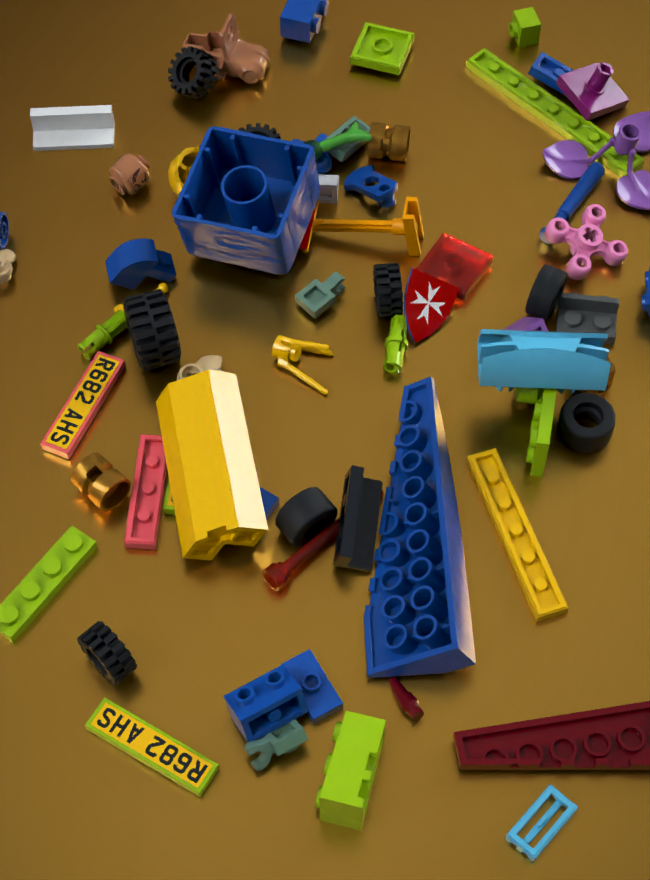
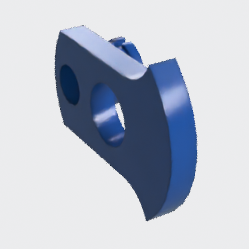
(382, 192)

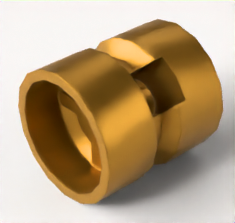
(398, 143)
(100, 481)

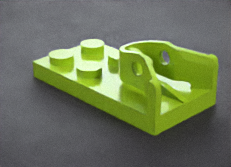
(540, 426)

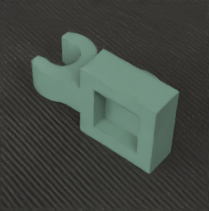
(320, 296)
(280, 741)

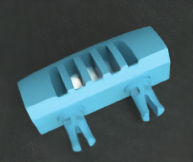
(542, 360)

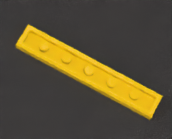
(517, 535)

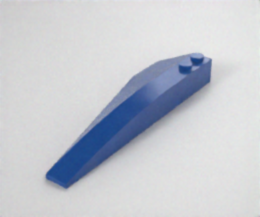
(420, 585)

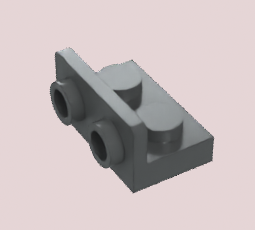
(587, 315)

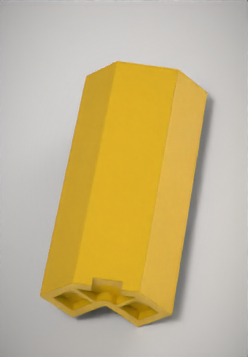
(210, 464)

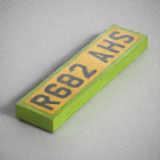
(152, 747)

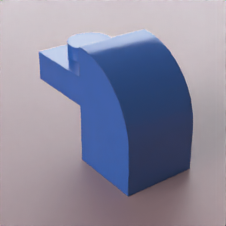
(136, 260)

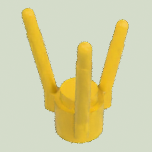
(290, 350)

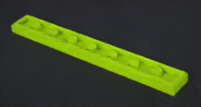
(549, 109)

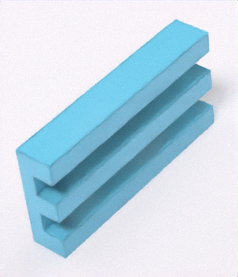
(523, 844)

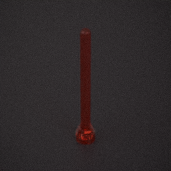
(278, 574)

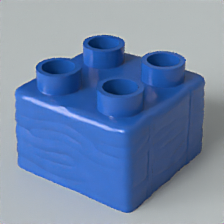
(248, 200)

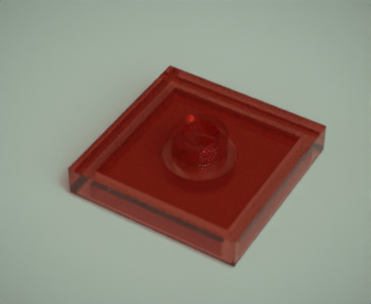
(456, 263)

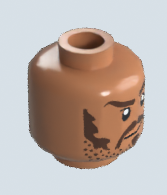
(129, 174)

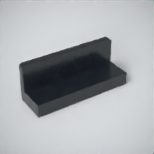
(357, 521)

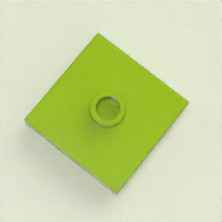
(382, 48)

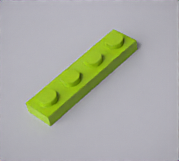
(44, 582)

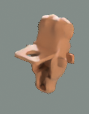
(232, 54)

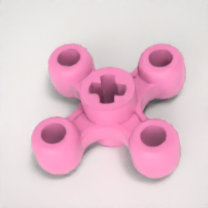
(586, 242)

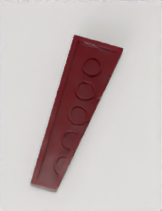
(574, 741)

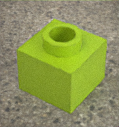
(525, 27)

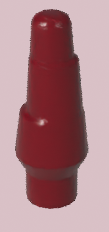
(406, 699)

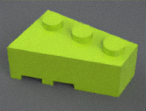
(351, 770)

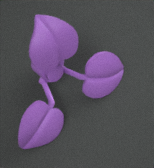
(630, 135)

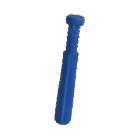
(578, 194)

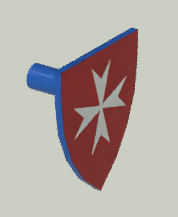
(427, 303)

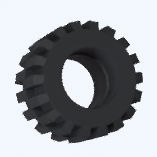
(152, 329)

